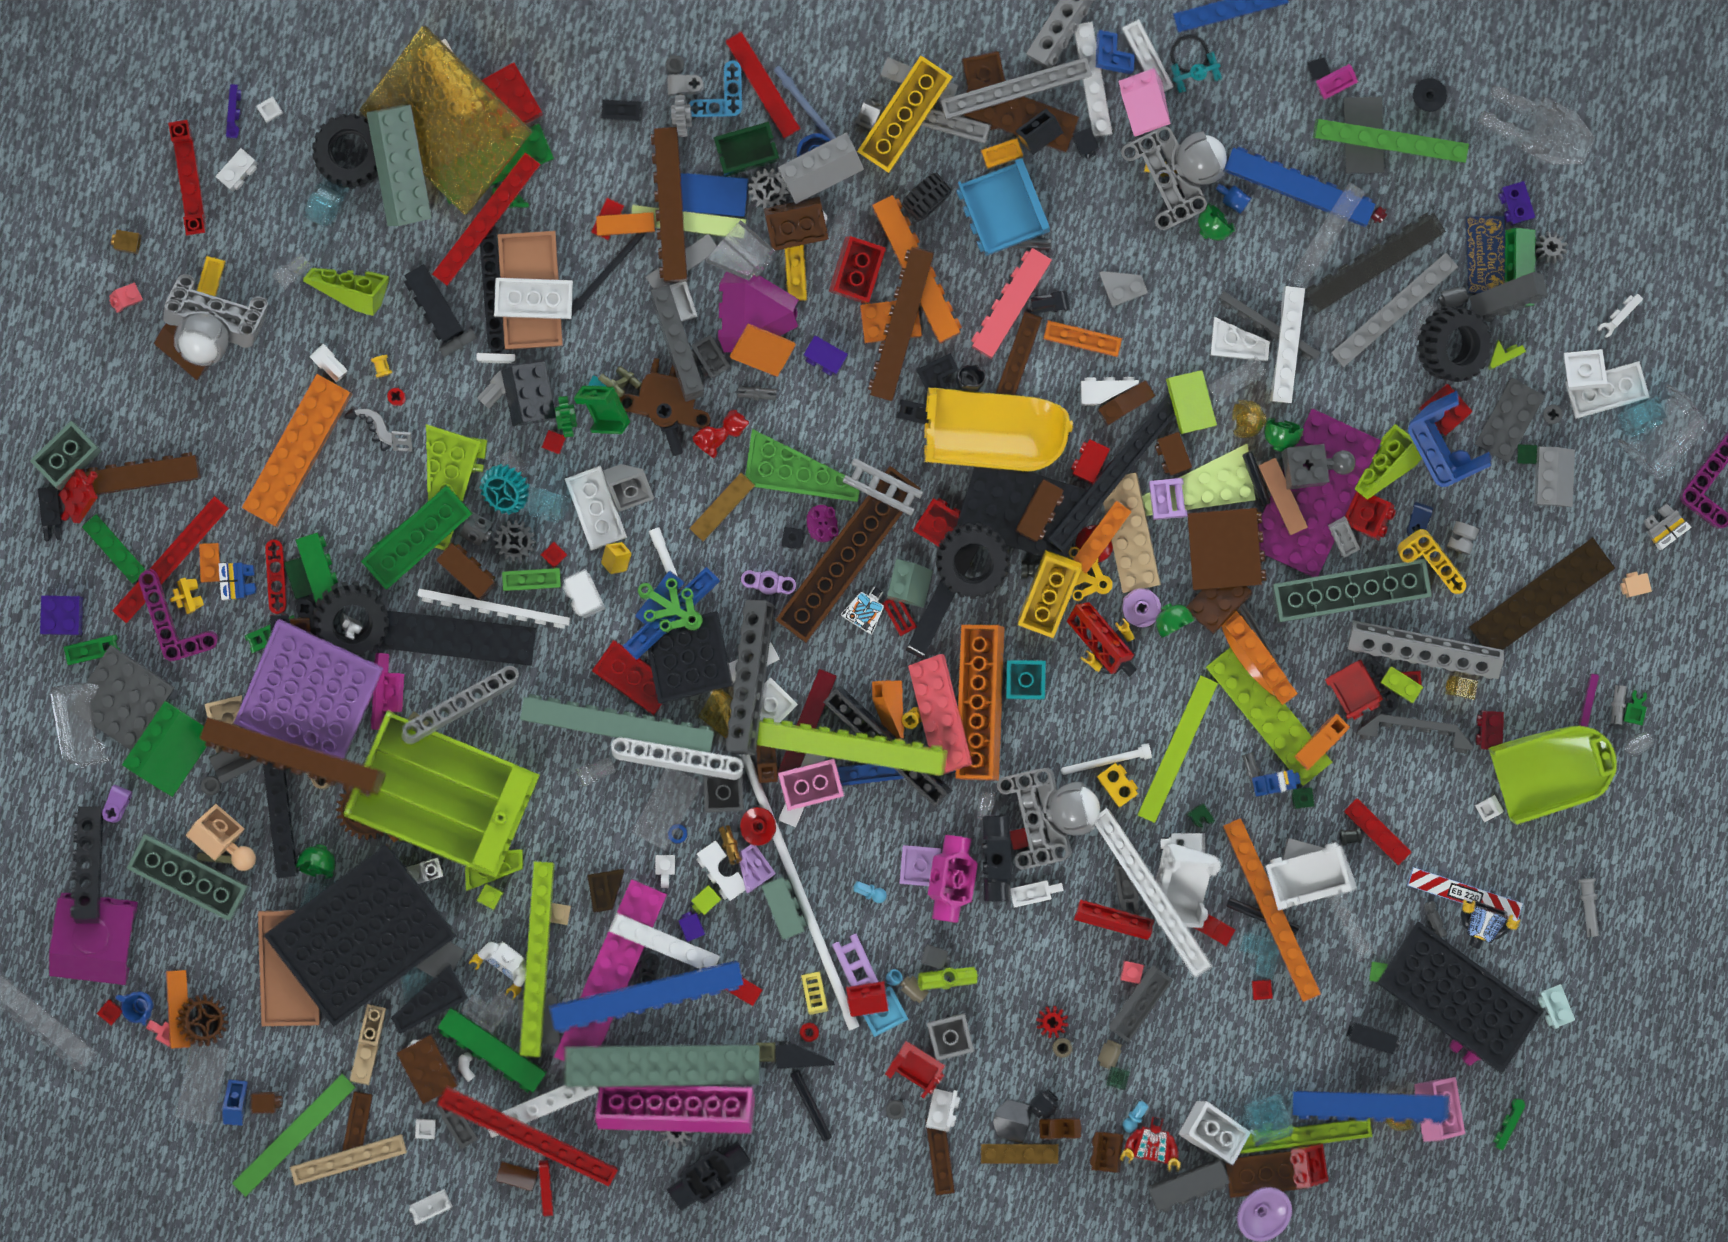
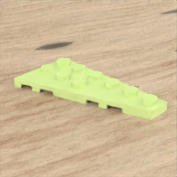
(1214, 484)

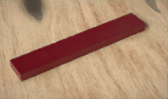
(810, 715)

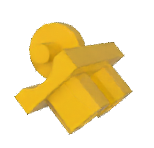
(185, 587)

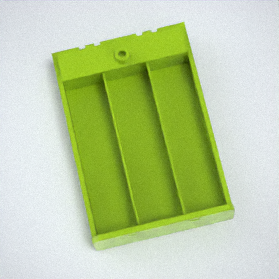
(444, 797)

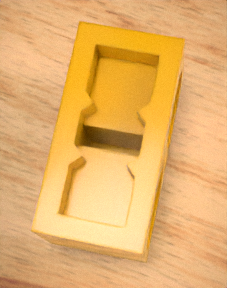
(1114, 787)

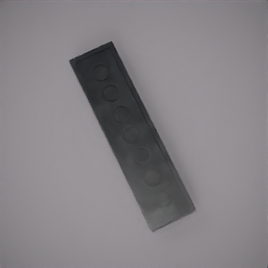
(459, 638)

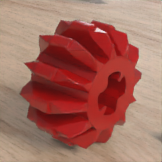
(1057, 1018)

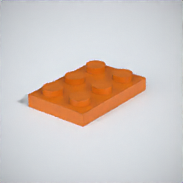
(875, 318)

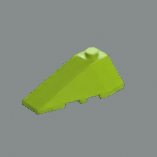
(357, 292)
(1392, 461)

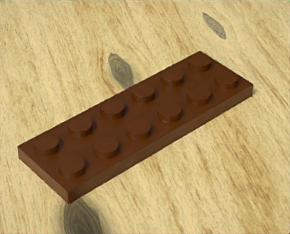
(1015, 113)

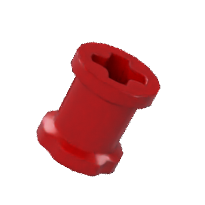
(391, 398)

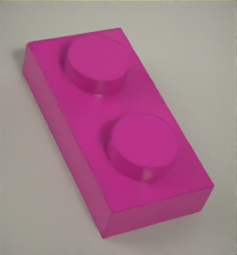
(1336, 81)

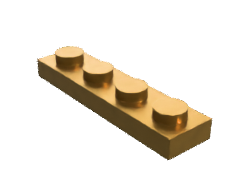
(1019, 1153)

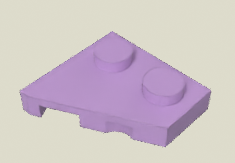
(754, 868)

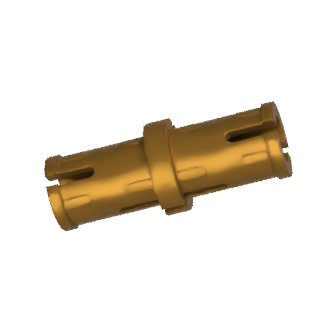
(730, 844)

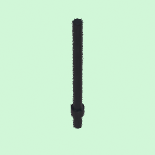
(579, 302)

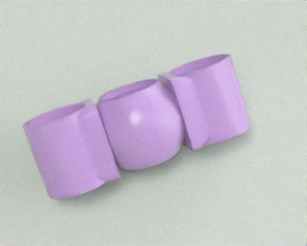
(778, 582)

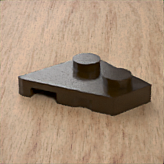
(604, 889)

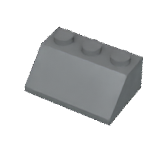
(1554, 477)

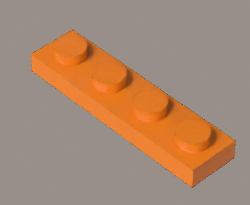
(1102, 536)

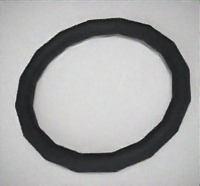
(1188, 37)

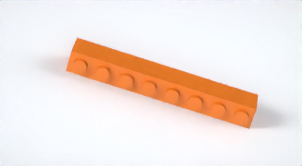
(900, 237)

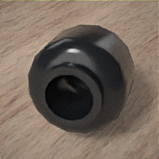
(1044, 1103)

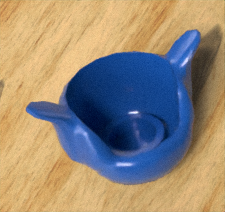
(142, 1003)

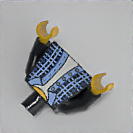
(1485, 922)

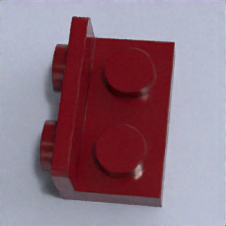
(1490, 730)

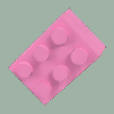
(810, 784)

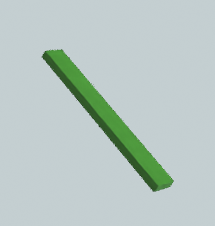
(294, 1134)

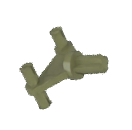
(628, 377)

